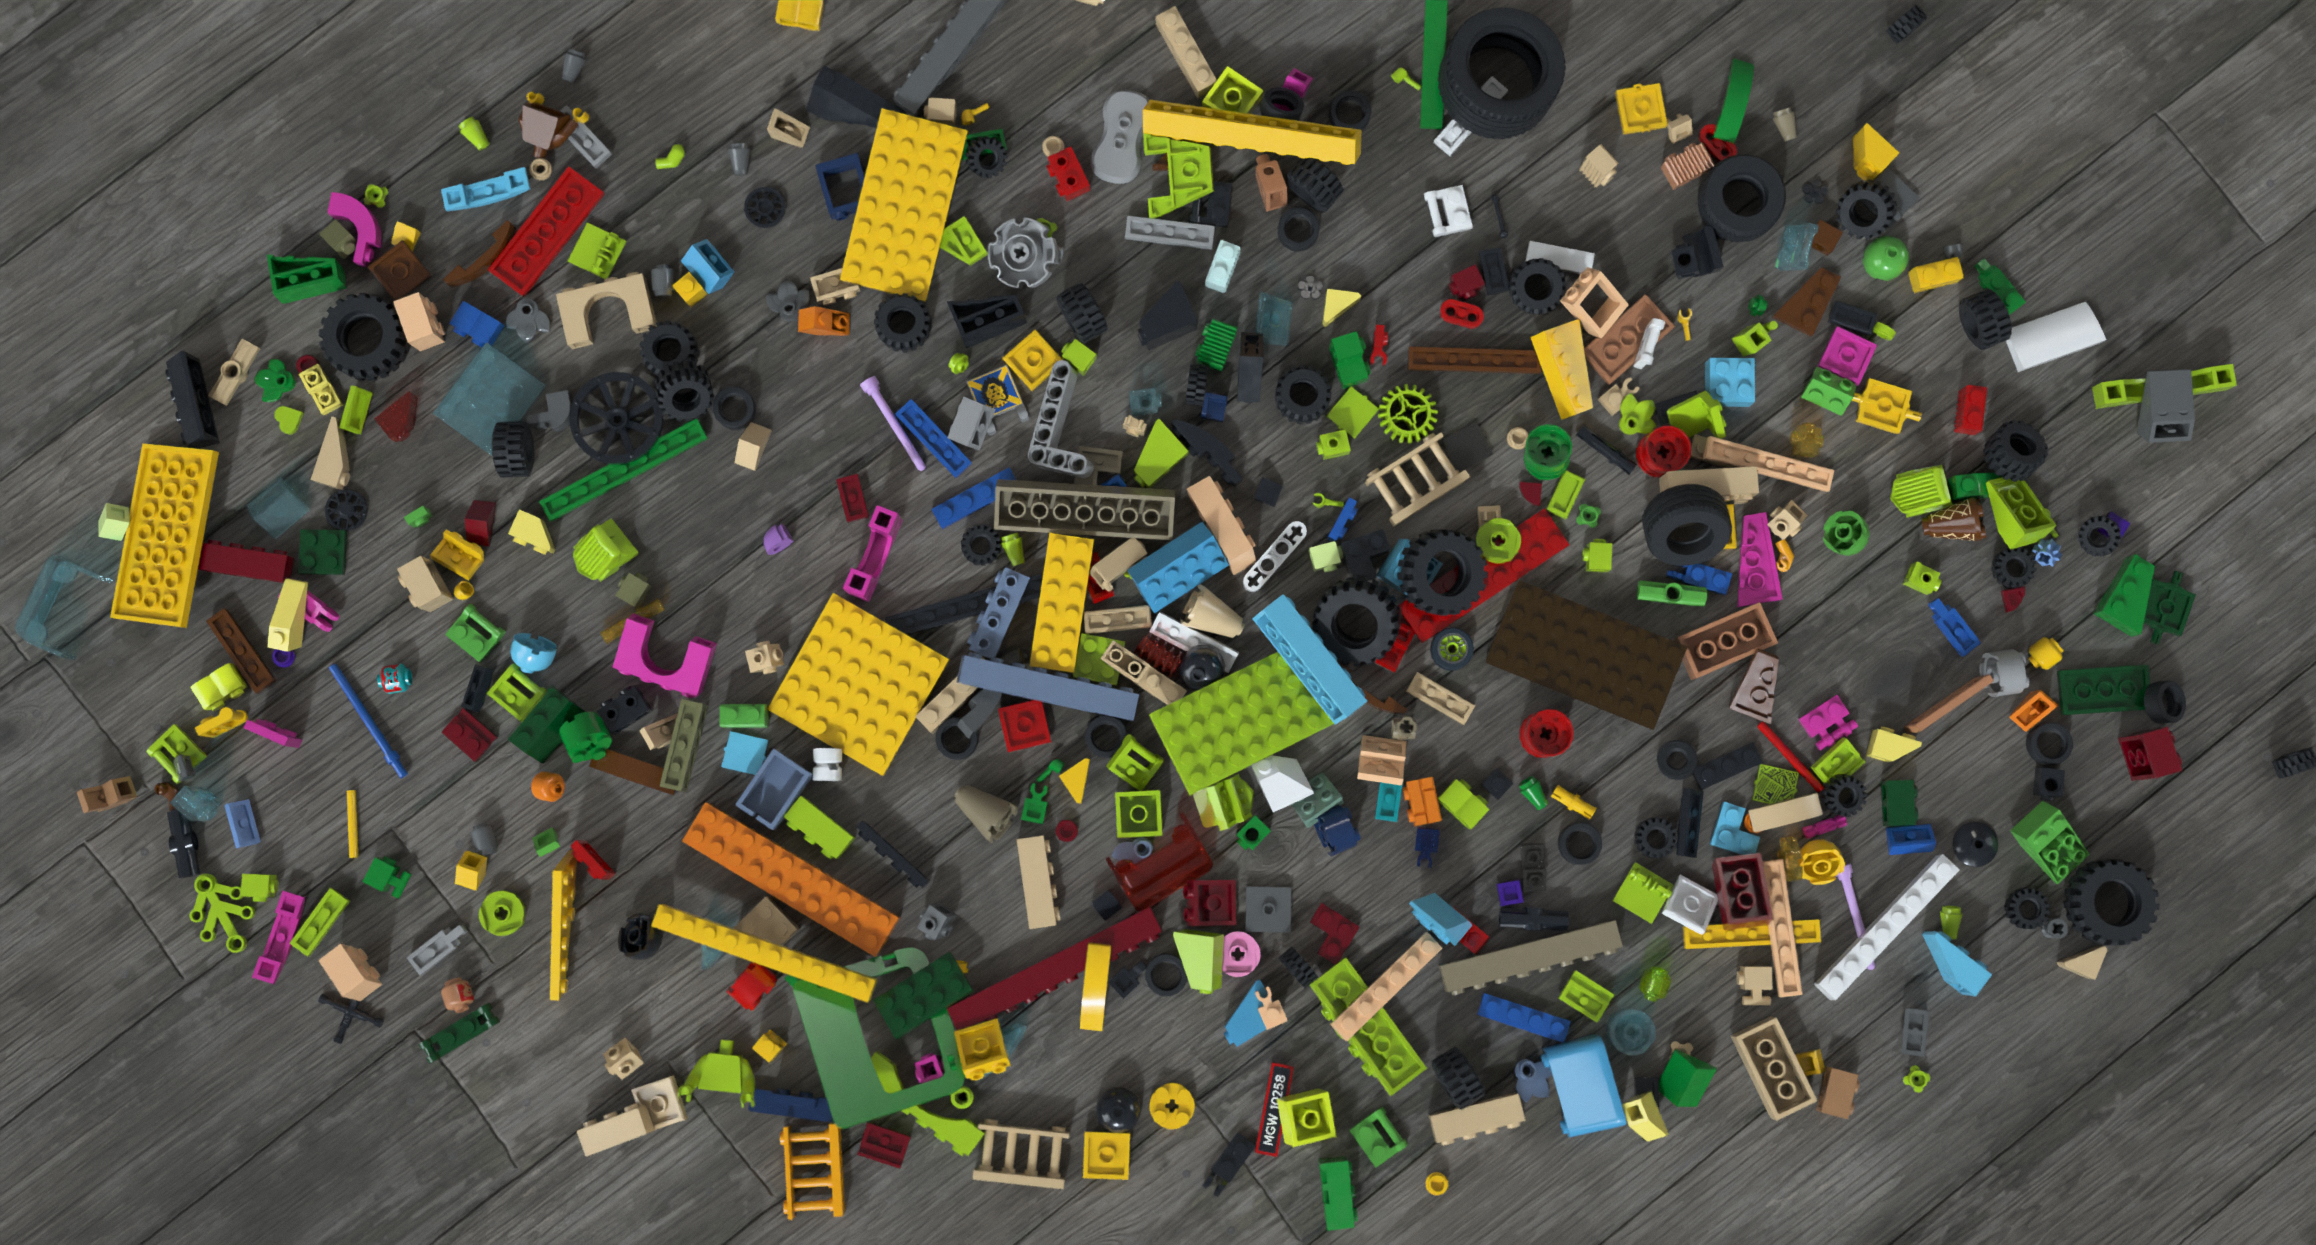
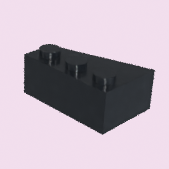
(986, 318)

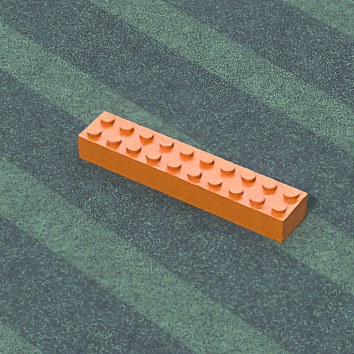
(791, 879)

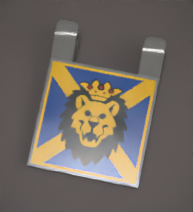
(998, 392)

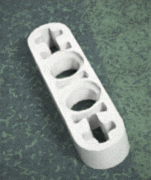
(1272, 554)

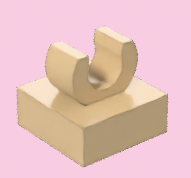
(1679, 128)
(1487, 513)

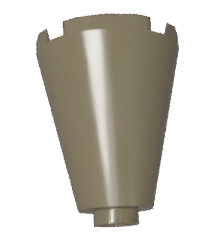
(985, 811)

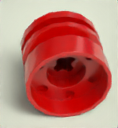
(1671, 442)
(1555, 742)

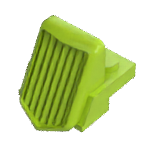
(1921, 491)
(603, 551)
(1225, 802)

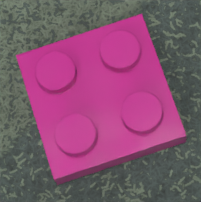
(1847, 355)
(268, 730)

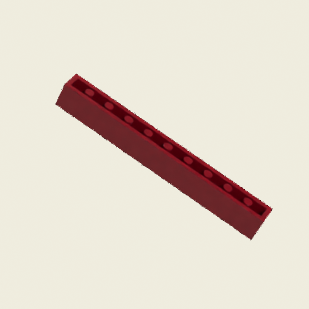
(1051, 971)

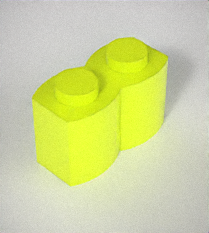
(219, 687)

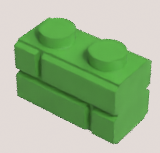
(744, 716)

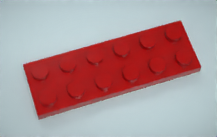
(546, 231)

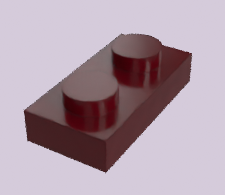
(852, 498)

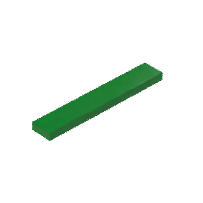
(1433, 52)

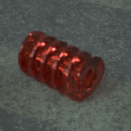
(1159, 654)

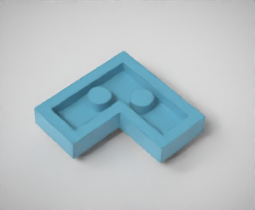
(1727, 832)

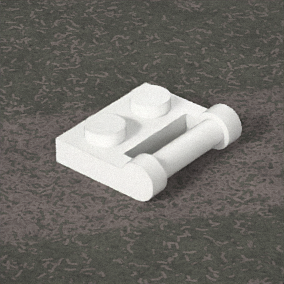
(1455, 210)
(1648, 343)

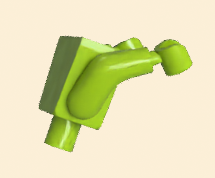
(723, 1073)

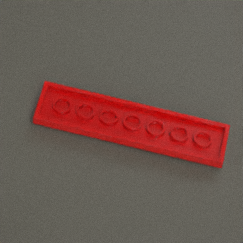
(1539, 543)

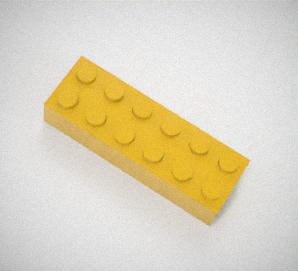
(1061, 602)

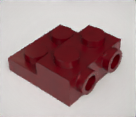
(1210, 902)

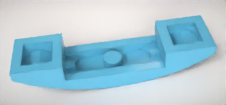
(487, 191)

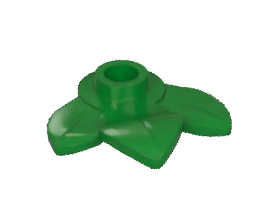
(272, 380)

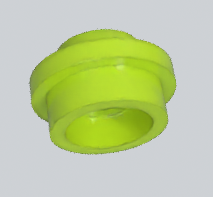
(958, 363)

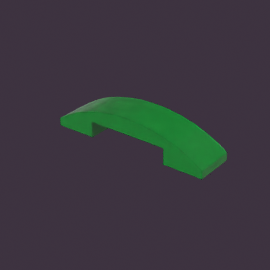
(1735, 101)

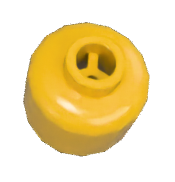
(2045, 653)

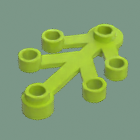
(219, 910)

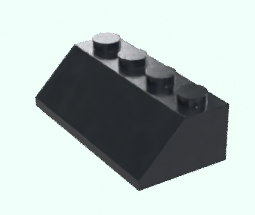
(191, 401)

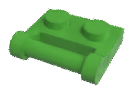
(470, 639)
(1372, 1141)

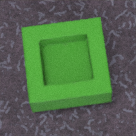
(419, 517)
(546, 842)

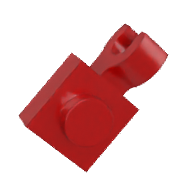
(1380, 338)

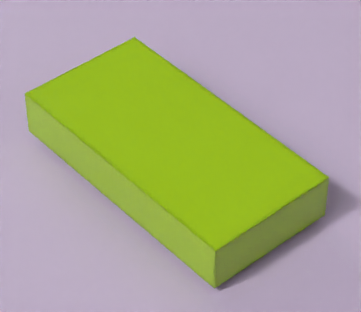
(355, 410)
(1565, 494)

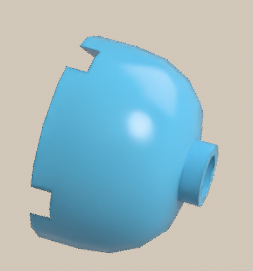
(532, 653)

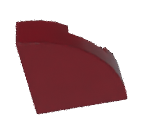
(1531, 492)
(2012, 598)

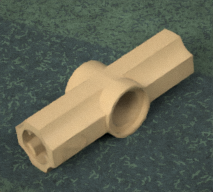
(241, 359)

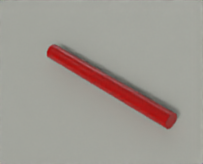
(1790, 756)

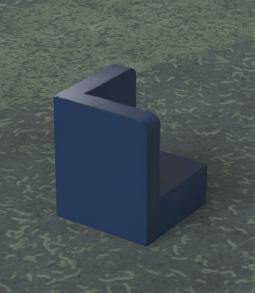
(1214, 407)

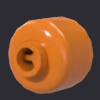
(548, 786)

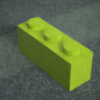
(818, 828)

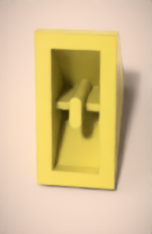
(1337, 303)

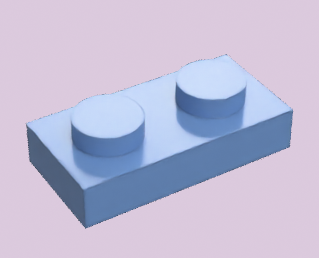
(242, 823)

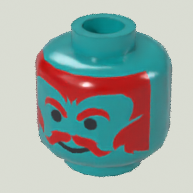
(395, 678)

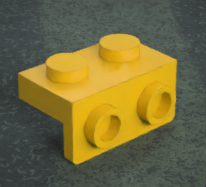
(458, 554)

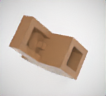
(108, 795)

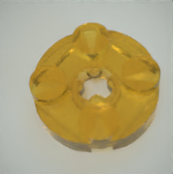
(1791, 853)

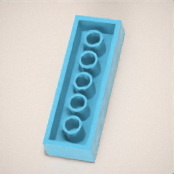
(1310, 659)

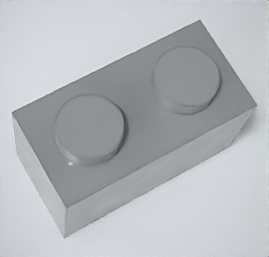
(971, 423)

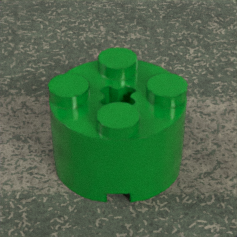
(585, 737)

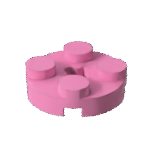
(1247, 962)

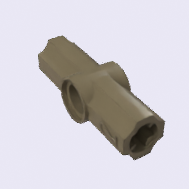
(1403, 728)

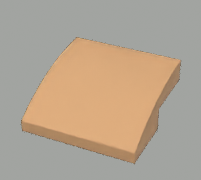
(1382, 760)

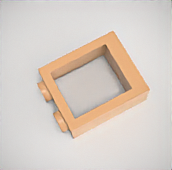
(1609, 311)

